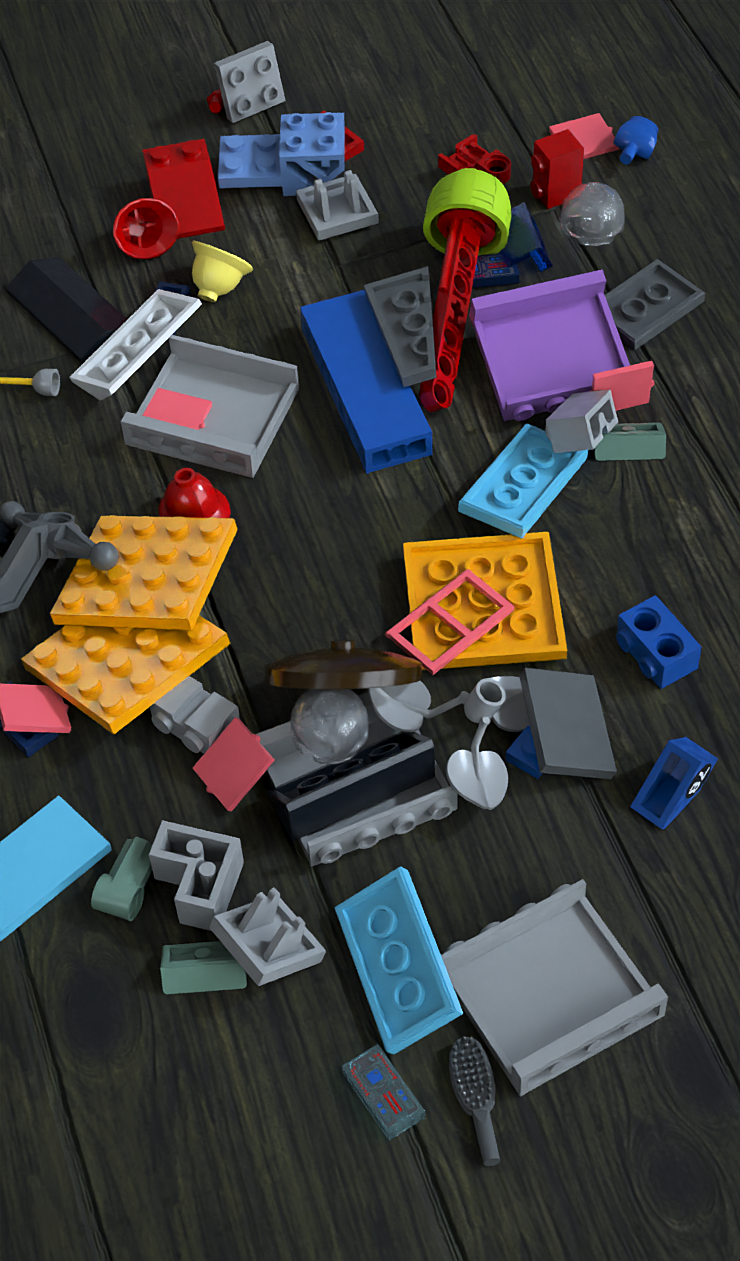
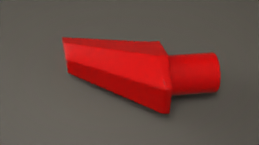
(215, 101)

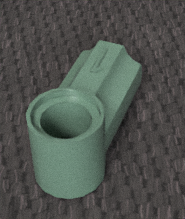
(123, 889)

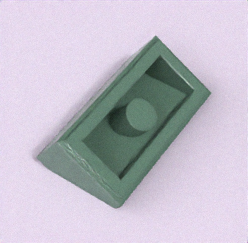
(632, 442)
(200, 968)

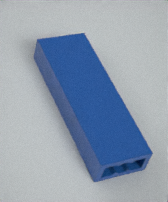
(364, 383)

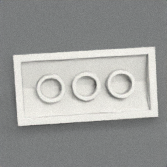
(134, 343)

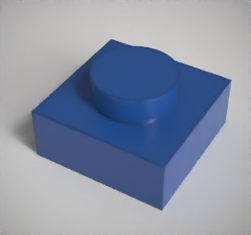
(523, 754)

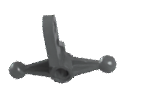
(40, 538)

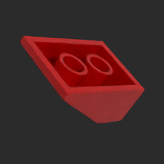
(185, 181)

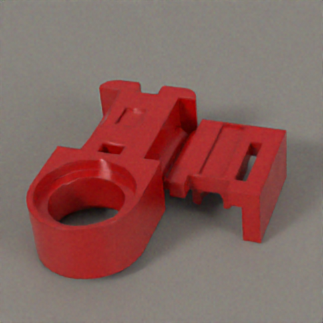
(477, 158)

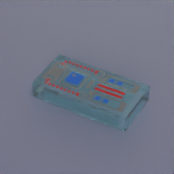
(383, 1092)

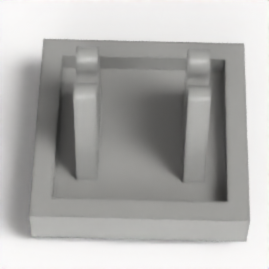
(249, 81)
(337, 206)
(267, 938)

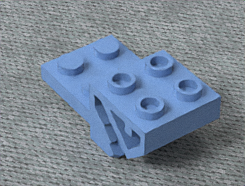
(303, 150)

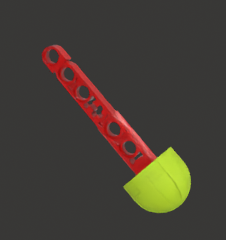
(463, 219)

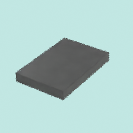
(651, 303)
(567, 724)

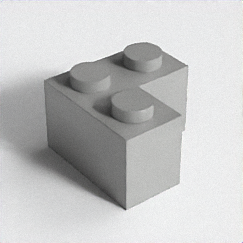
(202, 865)

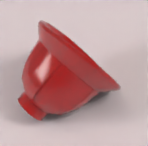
(145, 228)
(193, 497)

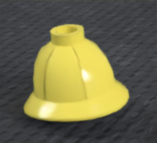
(216, 271)

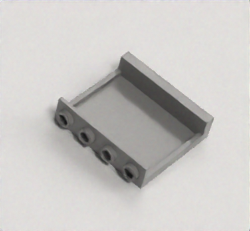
(247, 407)
(365, 828)
(550, 987)

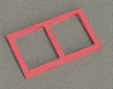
(468, 636)

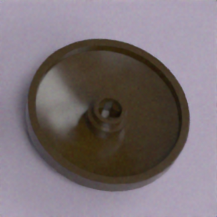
(343, 668)

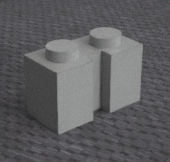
(581, 421)
(193, 714)

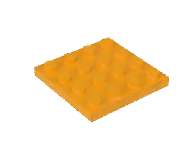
(512, 567)
(159, 575)
(121, 669)

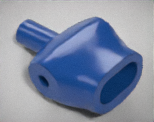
(636, 138)

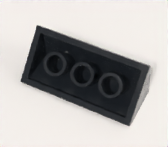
(355, 784)

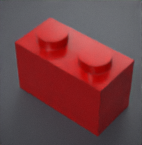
(556, 167)

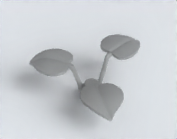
(473, 774)

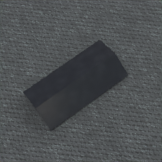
(65, 305)

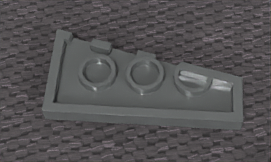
(406, 323)

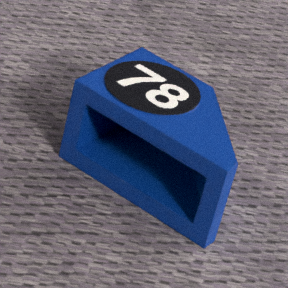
(673, 781)

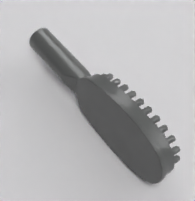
(475, 1092)

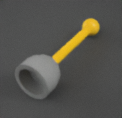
(44, 382)

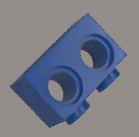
(661, 637)

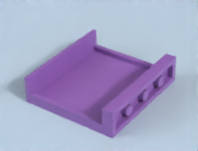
(546, 342)

